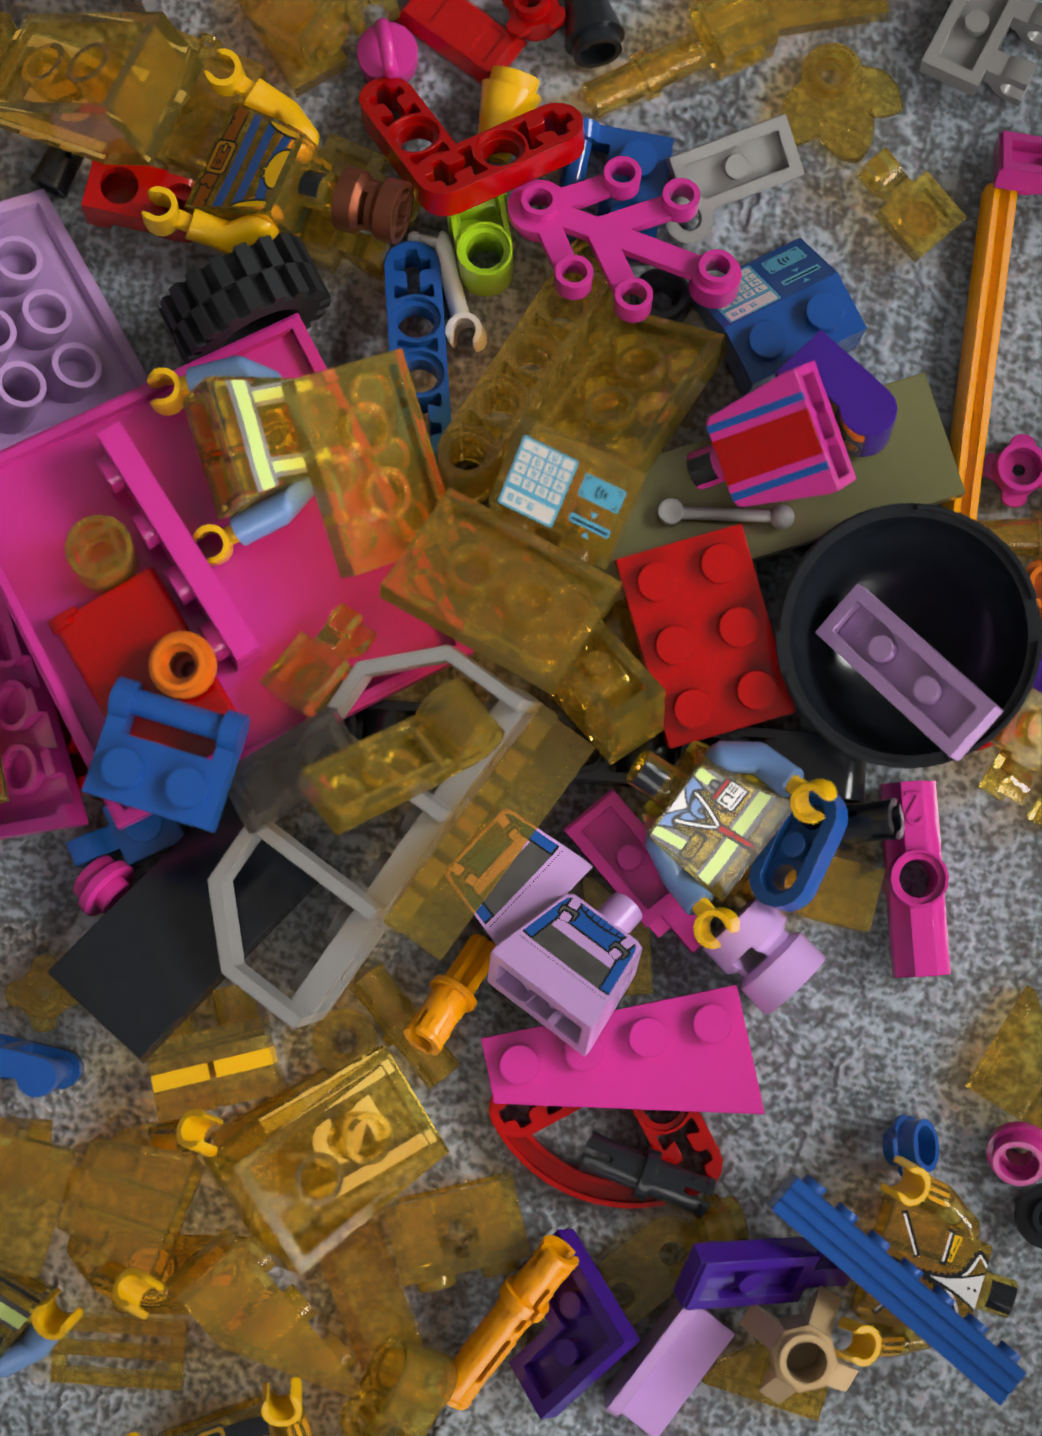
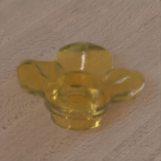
(840, 112)

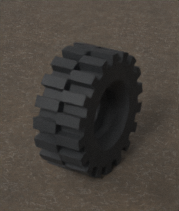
(243, 295)

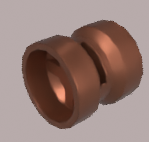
(372, 205)

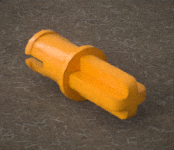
(450, 996)

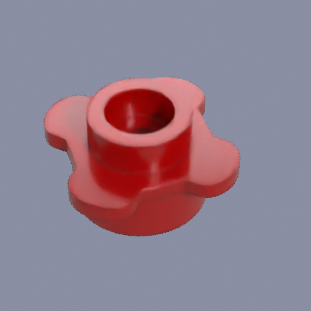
(534, 18)

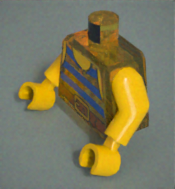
(258, 175)

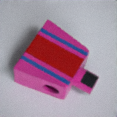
(775, 443)

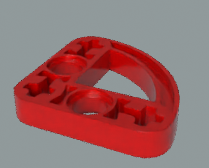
(584, 1185)

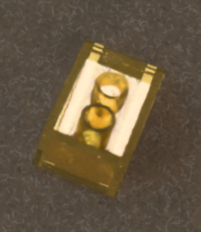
(97, 83)
(327, 1159)

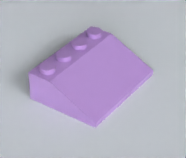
(55, 326)

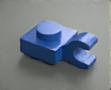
(136, 842)

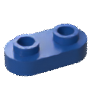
(798, 849)

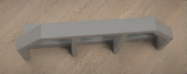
(361, 922)

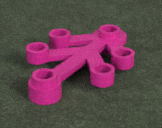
(618, 236)

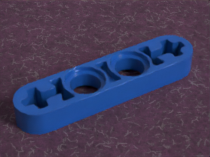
(423, 352)

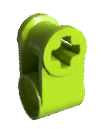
(481, 230)

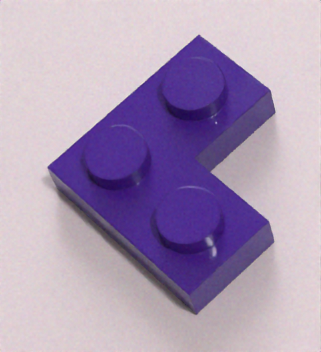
(581, 1341)

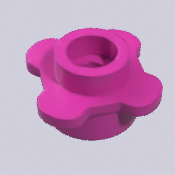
(998, 467)

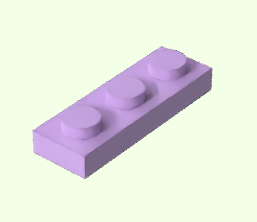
(909, 672)

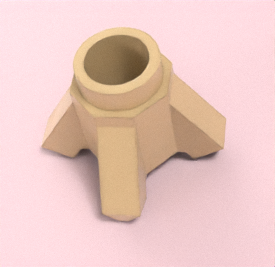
(800, 1348)

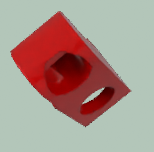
(120, 193)

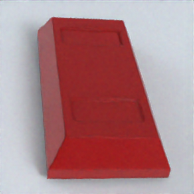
(461, 34)

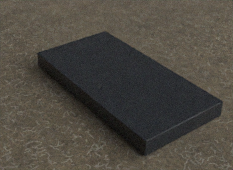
(157, 945)

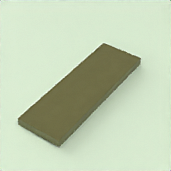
(910, 469)

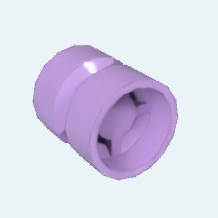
(777, 973)

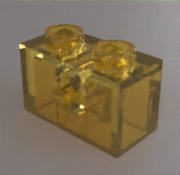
(423, 1218)

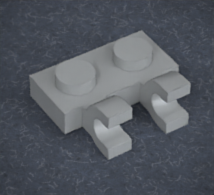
(969, 44)

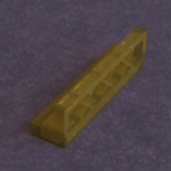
(490, 833)

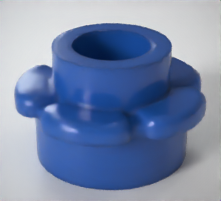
(913, 1140)

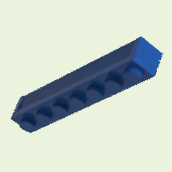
(898, 1287)

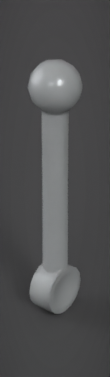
(672, 512)

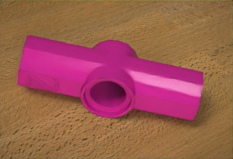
(916, 923)

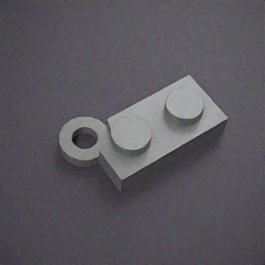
(734, 169)

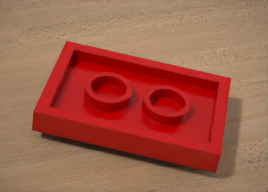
(704, 634)

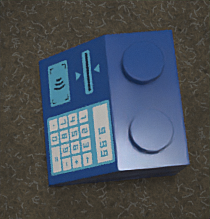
(779, 309)

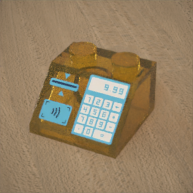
(567, 492)

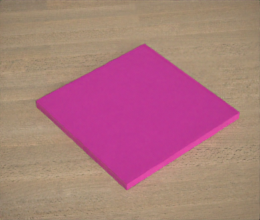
(276, 583)

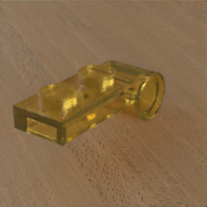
(404, 760)

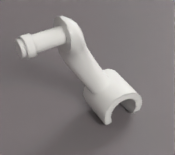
(453, 290)

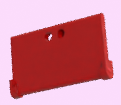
(116, 639)

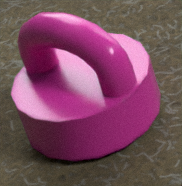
(387, 51)

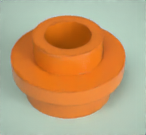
(162, 665)

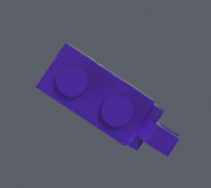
(753, 1273)

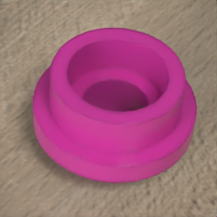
(102, 884)
(1014, 1167)

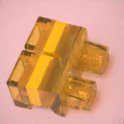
(218, 1062)

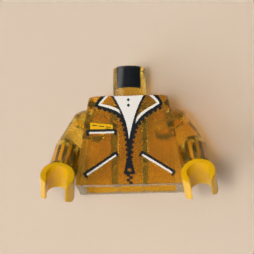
(941, 1238)

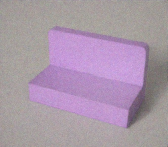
(667, 1367)

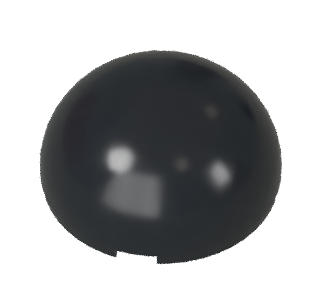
(948, 585)

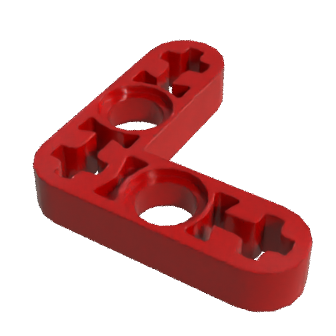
(539, 139)

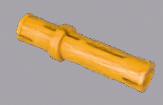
(521, 1302)

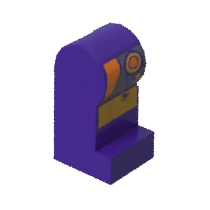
(858, 400)

